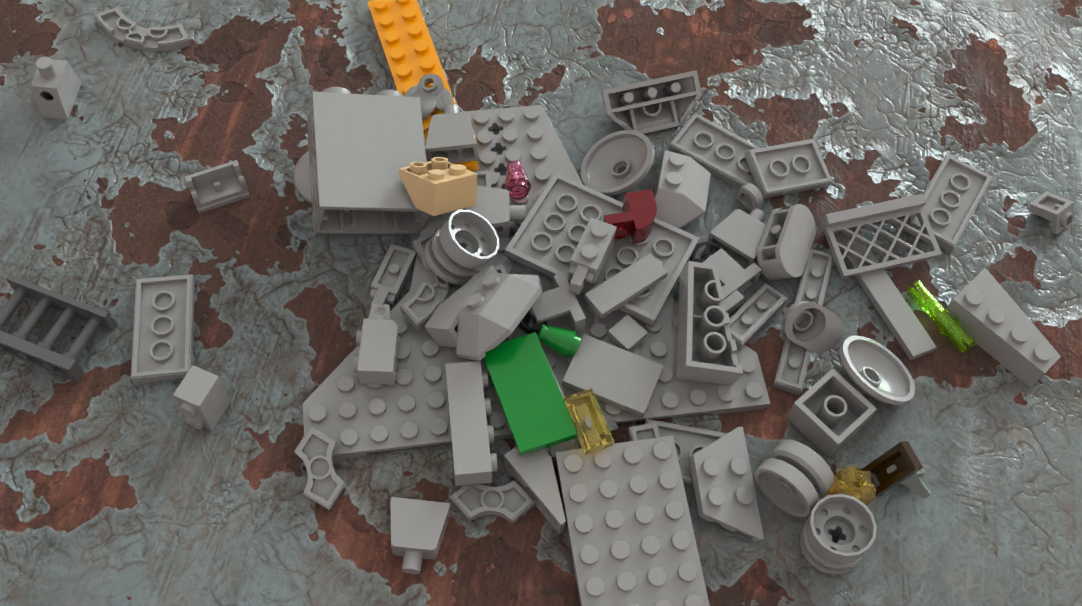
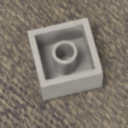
(830, 412)

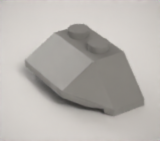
(653, 103)
(680, 189)
(494, 312)

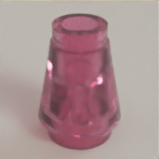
(517, 181)

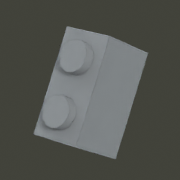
(201, 398)

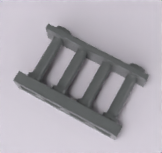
(42, 353)

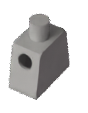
(55, 88)
(451, 136)
(495, 207)
(740, 235)
(417, 530)

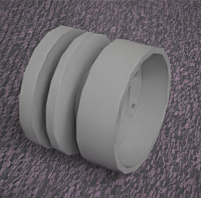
(461, 247)
(847, 522)

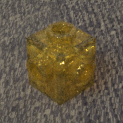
(854, 483)

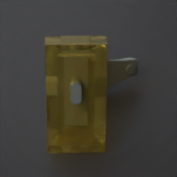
(590, 424)

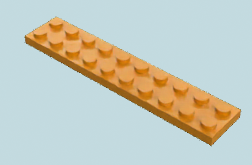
(409, 50)

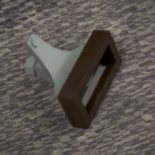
(897, 467)

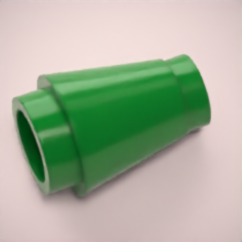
(560, 340)

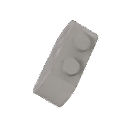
(786, 242)

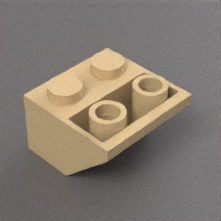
(439, 185)

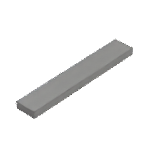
(890, 304)
(793, 357)

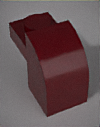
(637, 216)

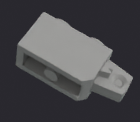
(591, 254)
(378, 347)

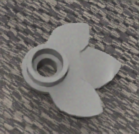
(431, 97)

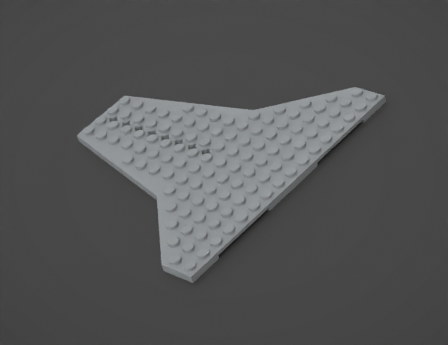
(416, 407)

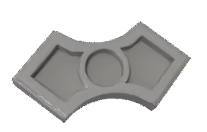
(317, 454)
(504, 501)

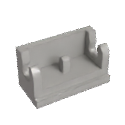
(217, 186)

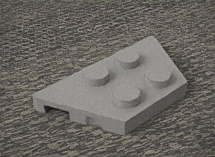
(726, 485)

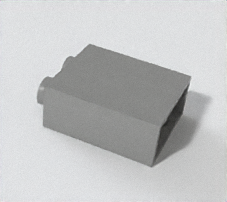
(356, 161)

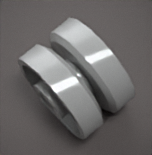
(794, 478)

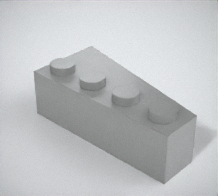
(1002, 328)
(704, 334)

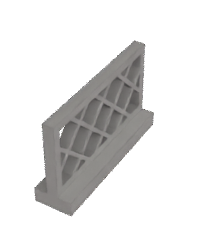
(868, 217)

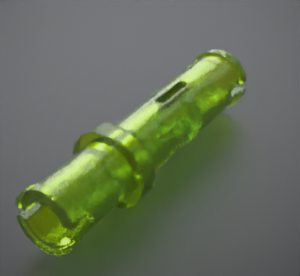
(948, 325)

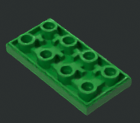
(529, 394)

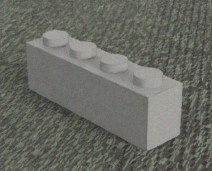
(468, 423)

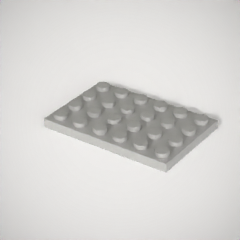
(558, 222)
(630, 526)

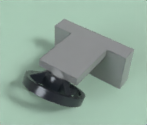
(730, 273)
(555, 304)

